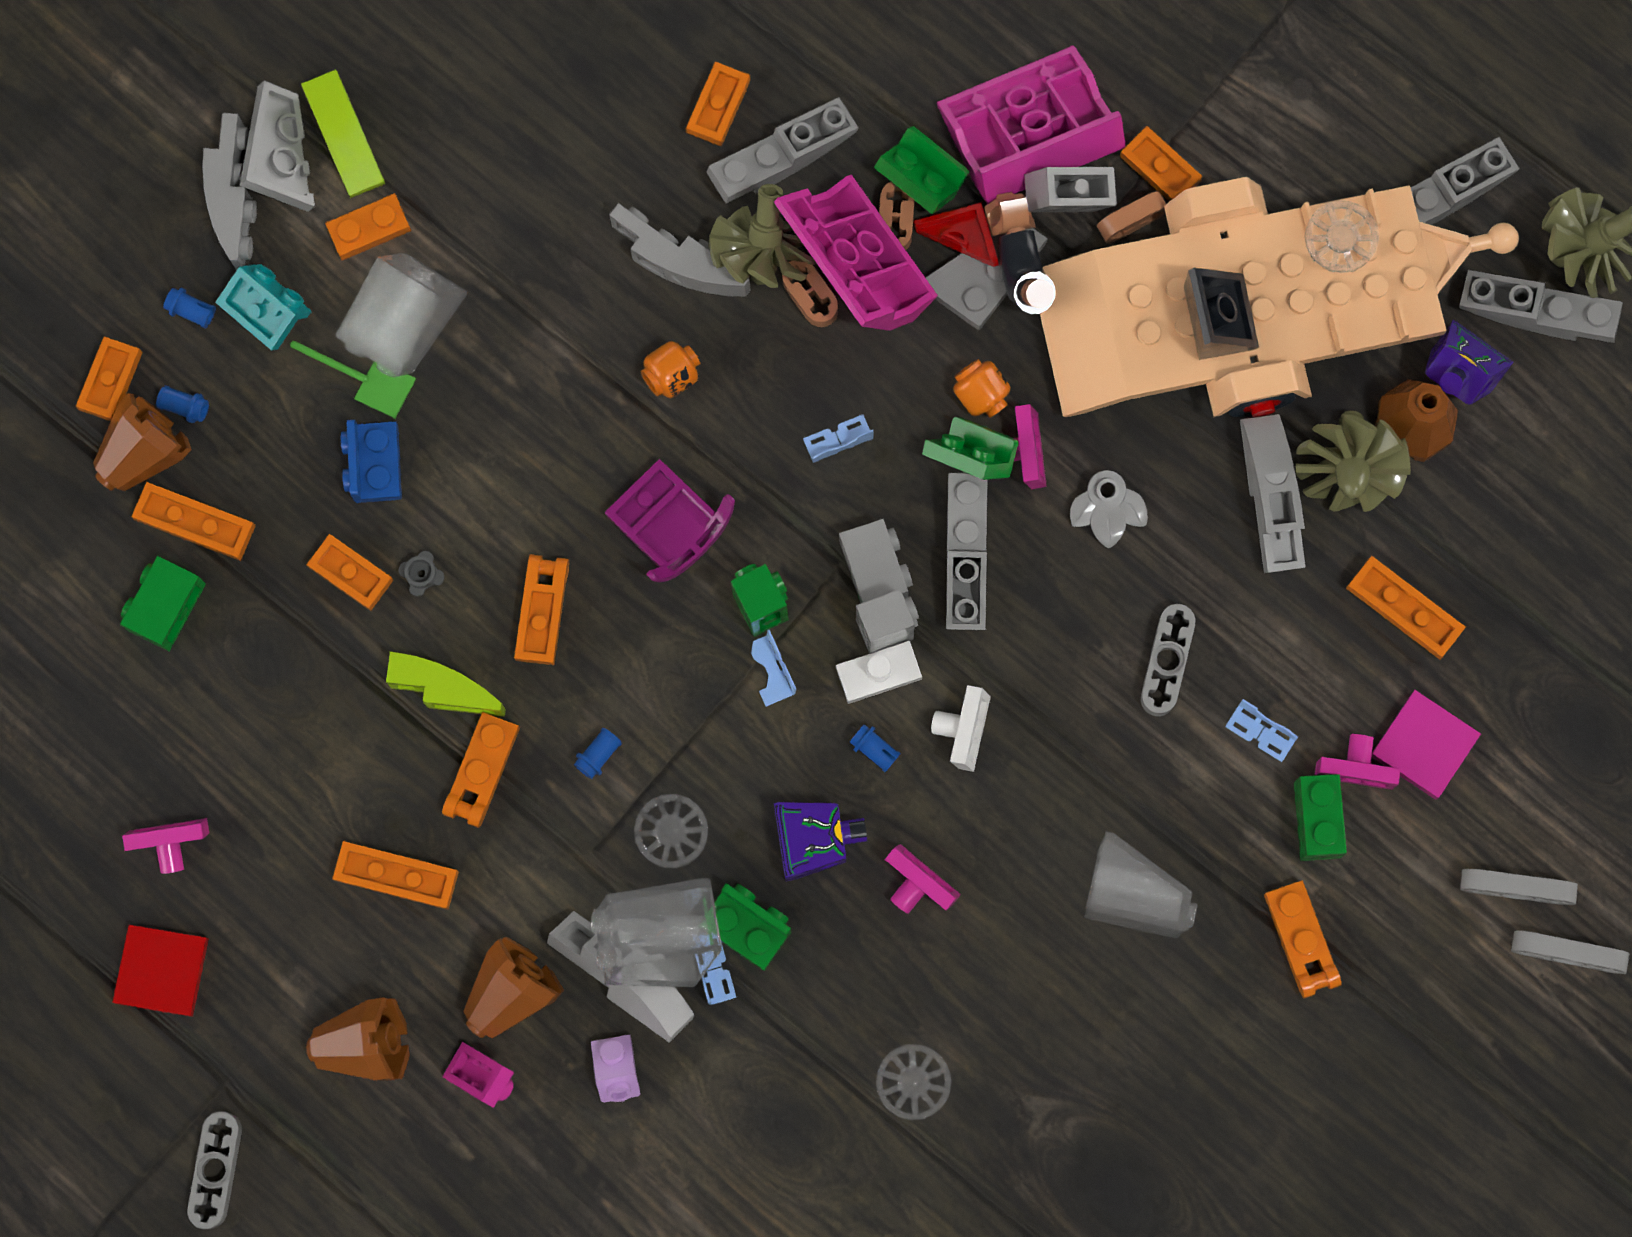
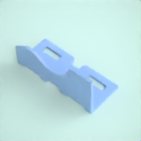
(847, 438)
(777, 685)
(1254, 728)
(715, 979)

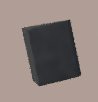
(1219, 313)

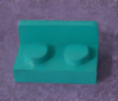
(262, 304)

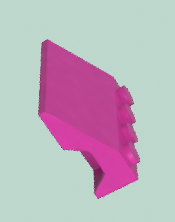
(1031, 122)
(858, 254)

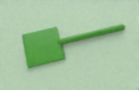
(377, 390)

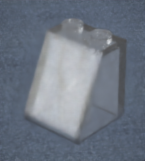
(399, 313)
(1137, 892)
(657, 935)

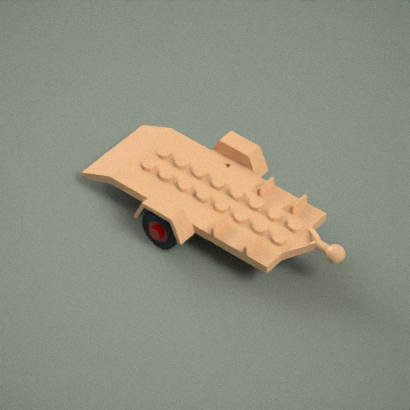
(1127, 329)

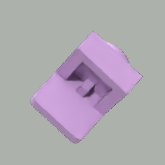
(615, 1068)

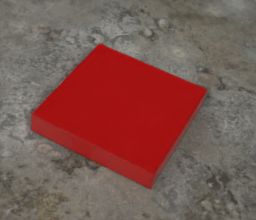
(160, 970)

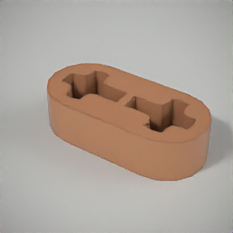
(905, 216)
(1132, 217)
(803, 298)

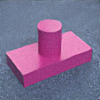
(1030, 447)
(1358, 766)
(167, 841)
(919, 881)
(479, 1075)

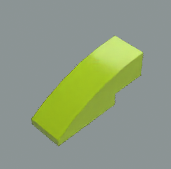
(343, 133)
(441, 686)

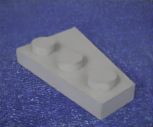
(274, 149)
(971, 286)

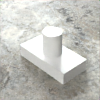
(878, 672)
(965, 728)

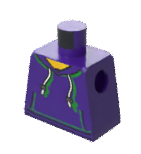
(1465, 364)
(814, 837)

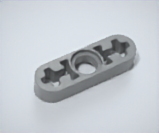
(1164, 629)
(1518, 887)
(1570, 952)
(219, 1202)

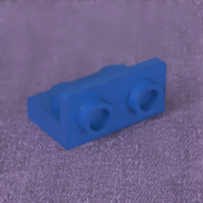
(372, 461)

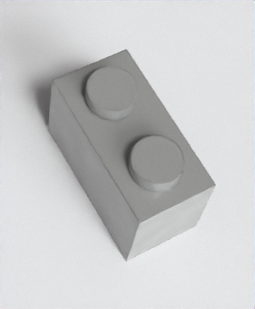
(1070, 189)
(873, 561)
(887, 620)

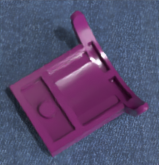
(668, 521)

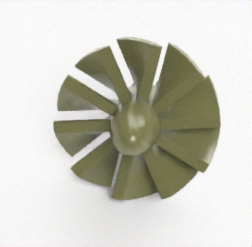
(1586, 236)
(757, 242)
(1364, 463)

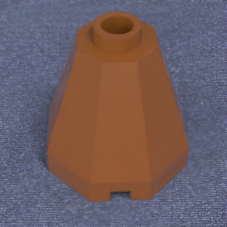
(1421, 416)
(137, 445)
(509, 989)
(362, 1042)

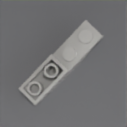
(784, 152)
(1462, 181)
(227, 203)
(684, 265)
(1539, 309)
(1275, 492)
(966, 552)
(654, 1006)

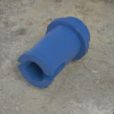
(189, 307)
(183, 404)
(874, 747)
(597, 753)

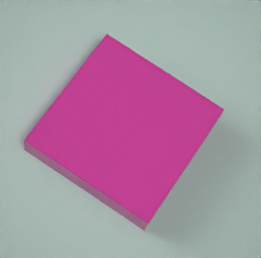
(1425, 744)

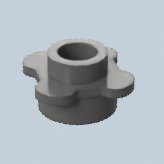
(410, 571)

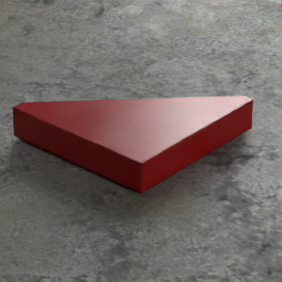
(961, 230)

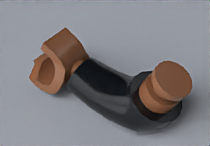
(1019, 256)

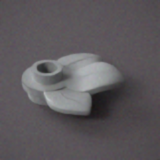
(1108, 514)

